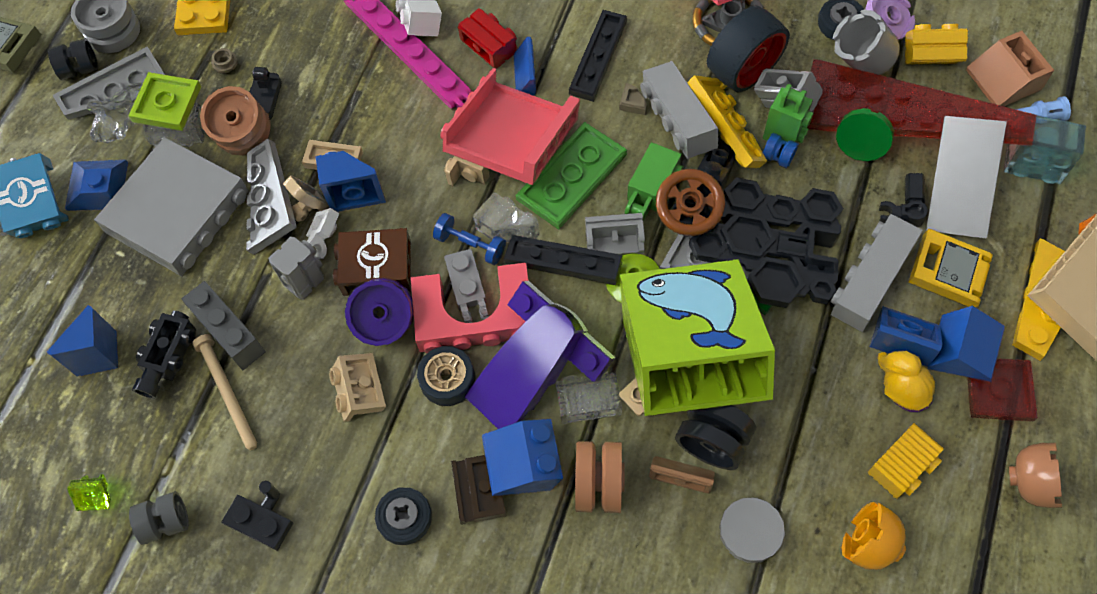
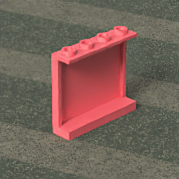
(508, 129)

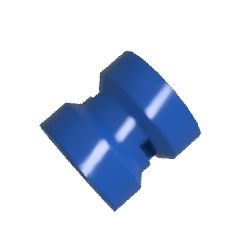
(774, 146)

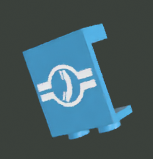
(28, 197)

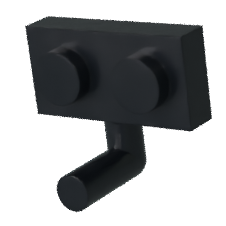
(259, 520)

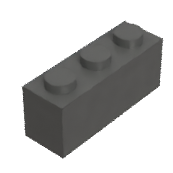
(223, 325)

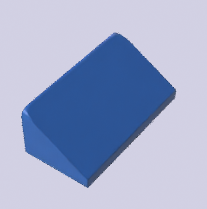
(524, 67)

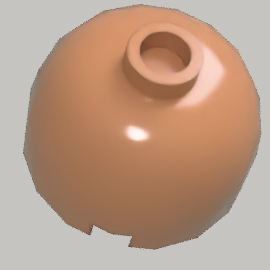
(1038, 475)

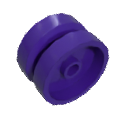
(363, 317)

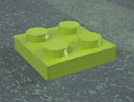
(165, 101)

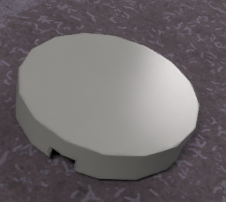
(751, 530)

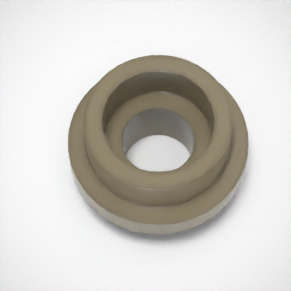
(224, 60)

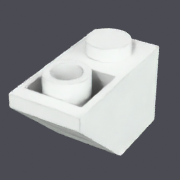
(420, 16)

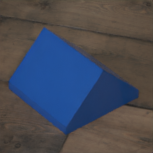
(907, 333)
(969, 344)
(87, 345)

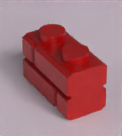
(488, 37)

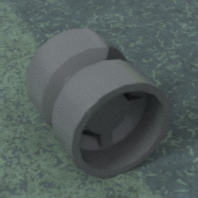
(153, 519)

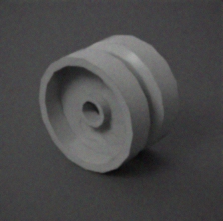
(106, 23)

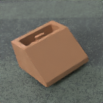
(1010, 70)

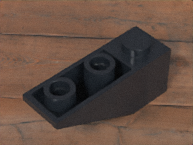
(717, 164)

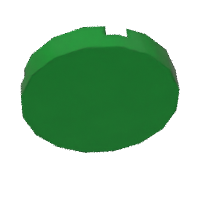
(865, 135)

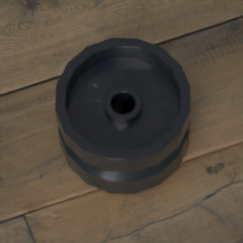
(716, 435)

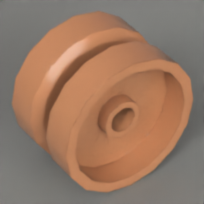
(234, 120)
(599, 476)

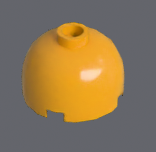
(876, 538)

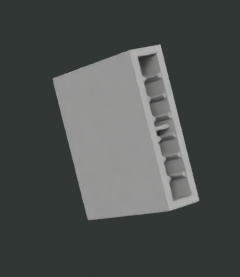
(172, 206)

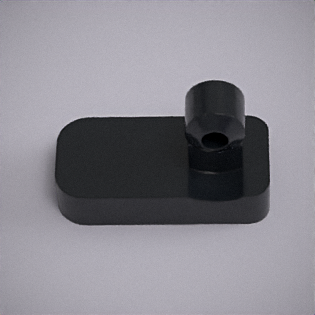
(265, 89)

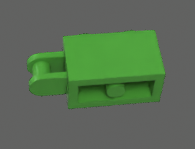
(789, 115)
(651, 172)

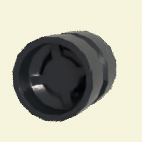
(64, 62)

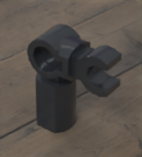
(914, 209)

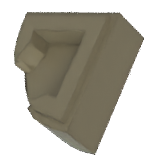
(632, 100)

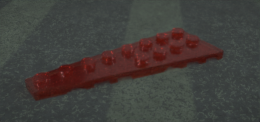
(908, 106)

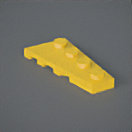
(730, 123)
(1034, 327)

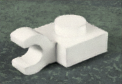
(321, 228)

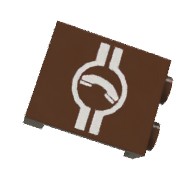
(372, 256)

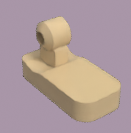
(307, 196)

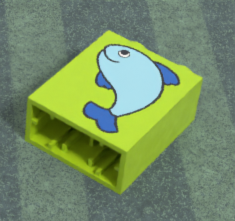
(696, 338)

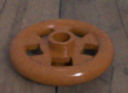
(695, 179)

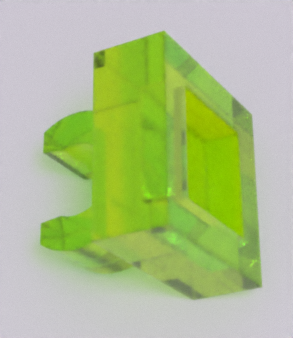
(89, 493)

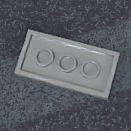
(966, 176)

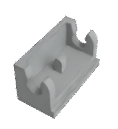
(616, 233)

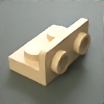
(357, 385)

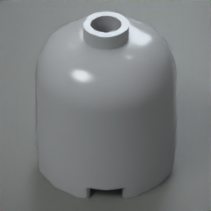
(866, 43)

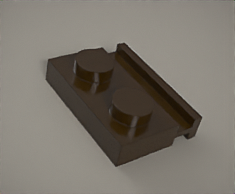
(474, 491)

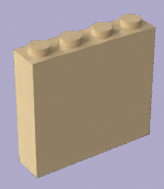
(1070, 290)

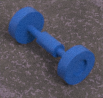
(444, 228)

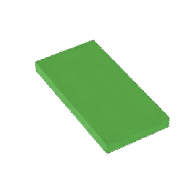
(572, 175)

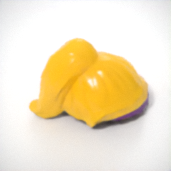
(907, 380)

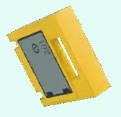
(958, 269)

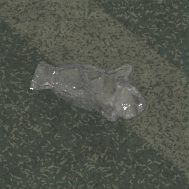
(112, 115)

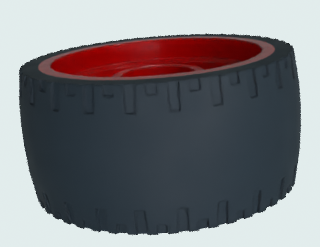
(747, 47)

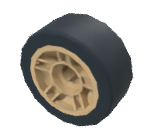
(446, 361)

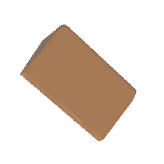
(682, 474)

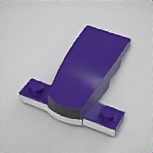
(535, 358)

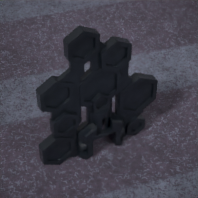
(750, 239)

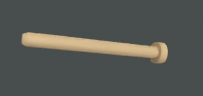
(205, 345)

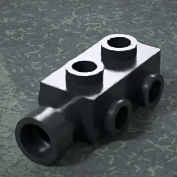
(163, 352)

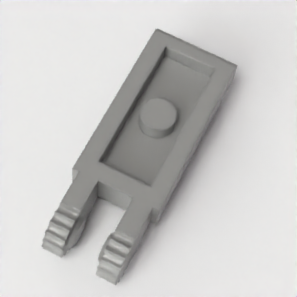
(466, 283)

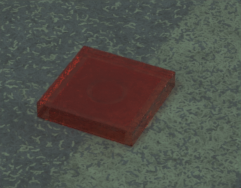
(1007, 395)

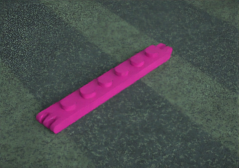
(411, 51)

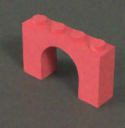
(437, 328)

